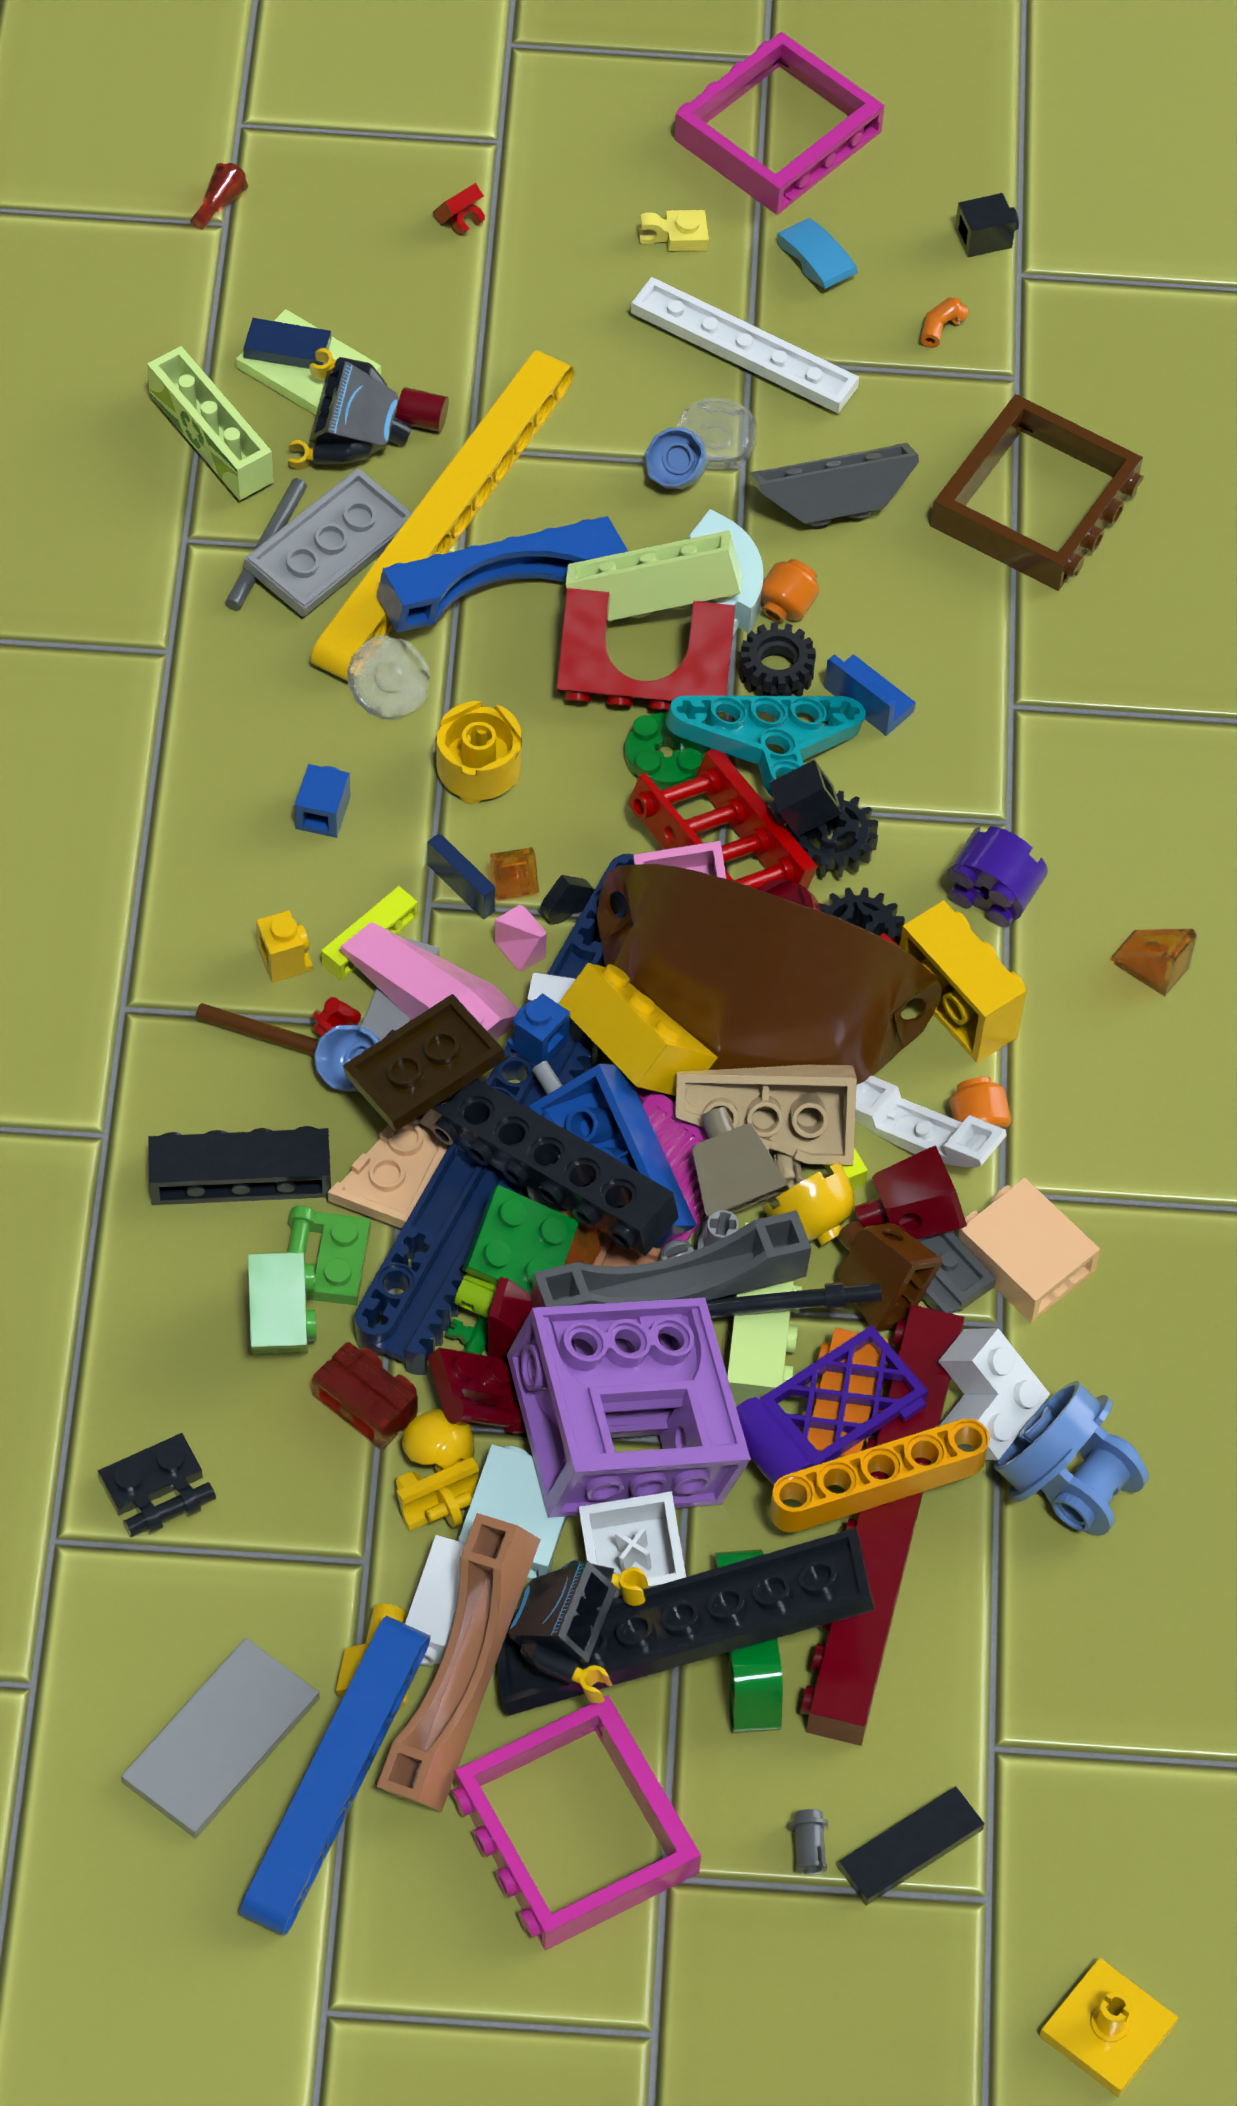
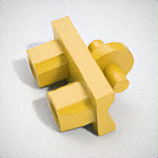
(438, 1494)

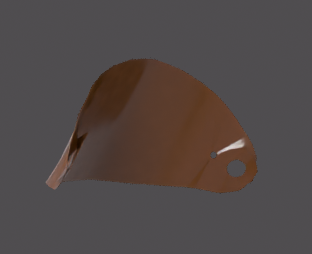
(762, 973)

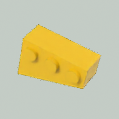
(633, 1029)

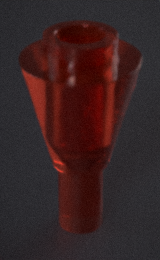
(224, 186)

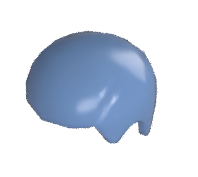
(676, 458)
(339, 1047)

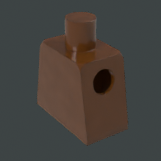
(895, 1261)

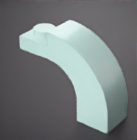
(751, 565)

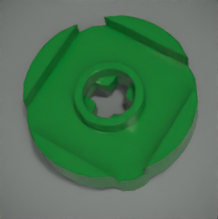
(642, 757)

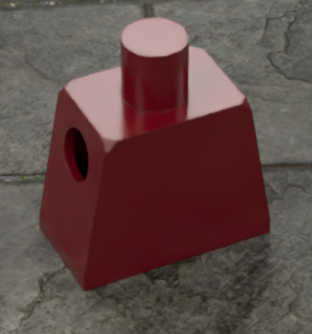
(915, 1197)

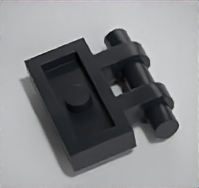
(150, 1475)

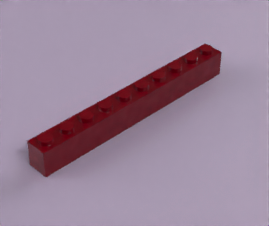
(857, 1644)

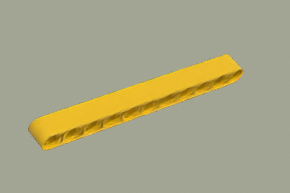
(450, 502)

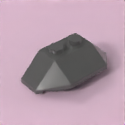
(838, 485)

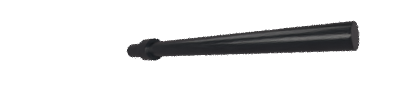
(833, 1296)

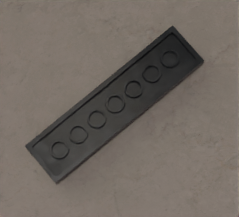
(709, 1617)

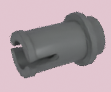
(809, 1839)

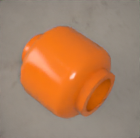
(789, 591)
(981, 1100)

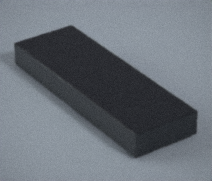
(911, 1845)

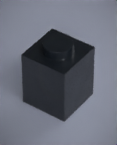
(986, 224)
(804, 798)

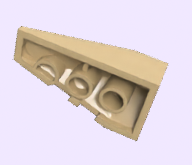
(792, 1108)

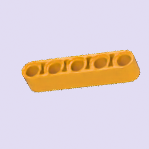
(867, 1492)

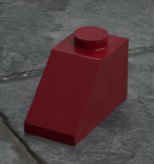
(506, 1317)

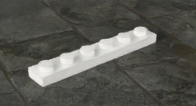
(745, 345)

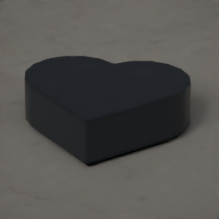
(566, 897)

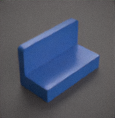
(883, 702)

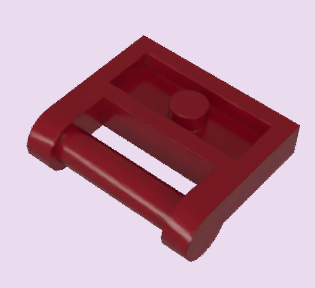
(477, 1379)

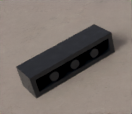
(239, 1166)

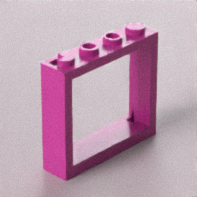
(810, 167)
(514, 1879)

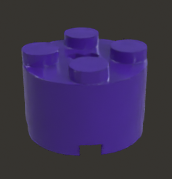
(995, 874)

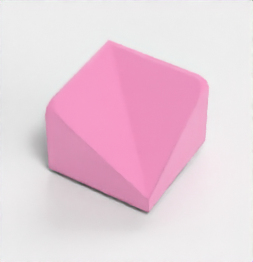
(520, 938)

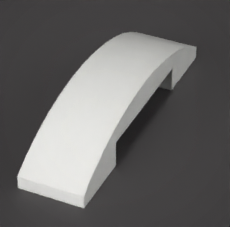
(918, 1128)

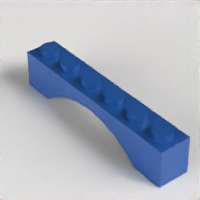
(422, 589)

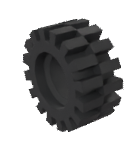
(777, 643)

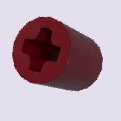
(422, 409)

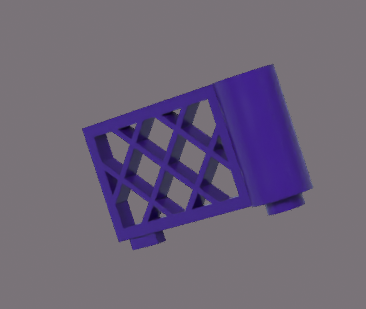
(778, 1443)

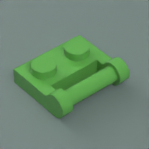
(340, 1252)

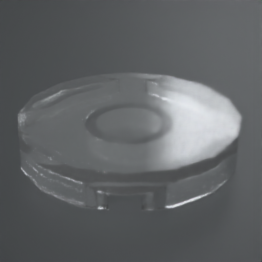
(723, 427)
(388, 677)

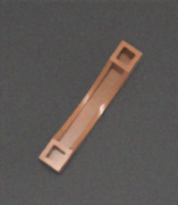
(433, 1742)

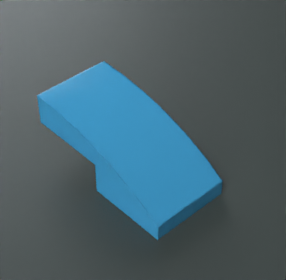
(819, 253)

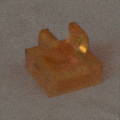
(514, 873)

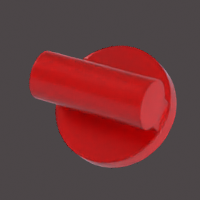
(335, 1013)

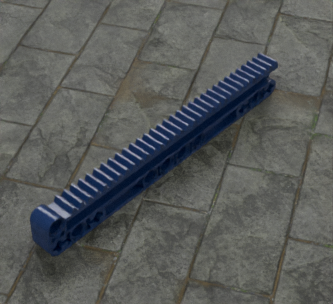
(455, 1198)

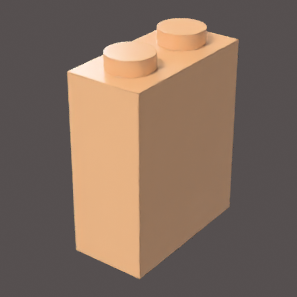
(1029, 1248)

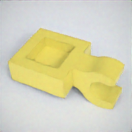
(680, 229)

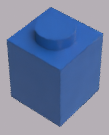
(322, 800)

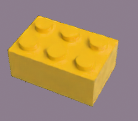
(979, 996)

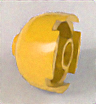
(820, 1203)

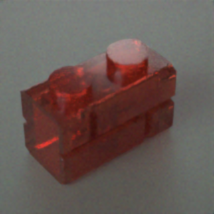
(366, 1394)

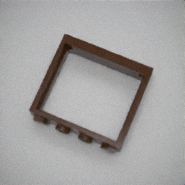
(1006, 545)

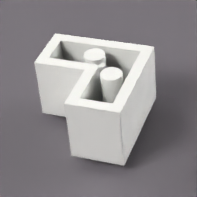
(995, 1387)

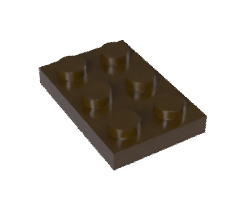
(424, 1062)

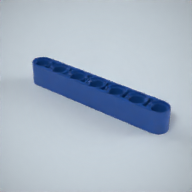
(334, 1776)

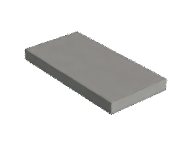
(328, 542)
(220, 1738)

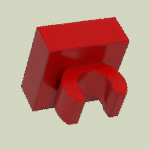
(461, 205)

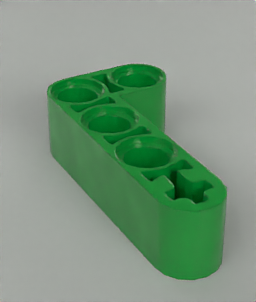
(753, 1674)

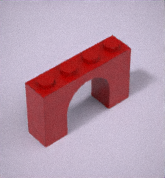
(589, 671)

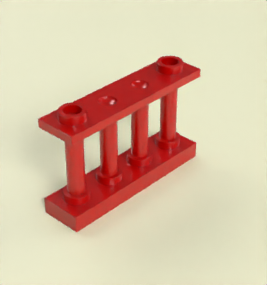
(736, 805)

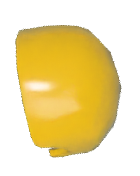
(435, 1440)

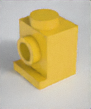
(283, 946)

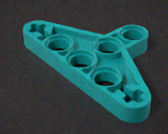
(747, 737)

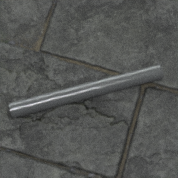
(278, 521)

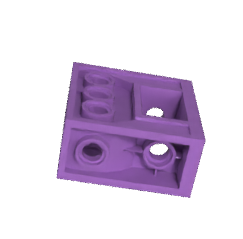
(625, 1383)

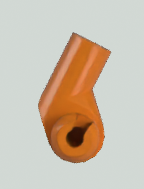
(935, 319)

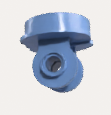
(1051, 1441)

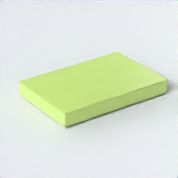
(295, 381)

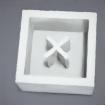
(635, 1534)

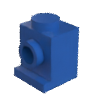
(535, 1025)

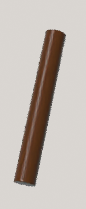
(256, 1029)

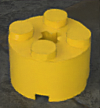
(478, 751)

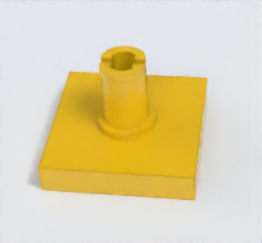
(1109, 2027)

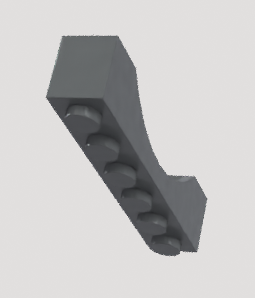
(748, 1259)

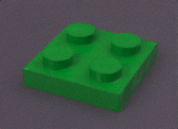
(518, 1239)

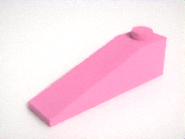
(421, 979)

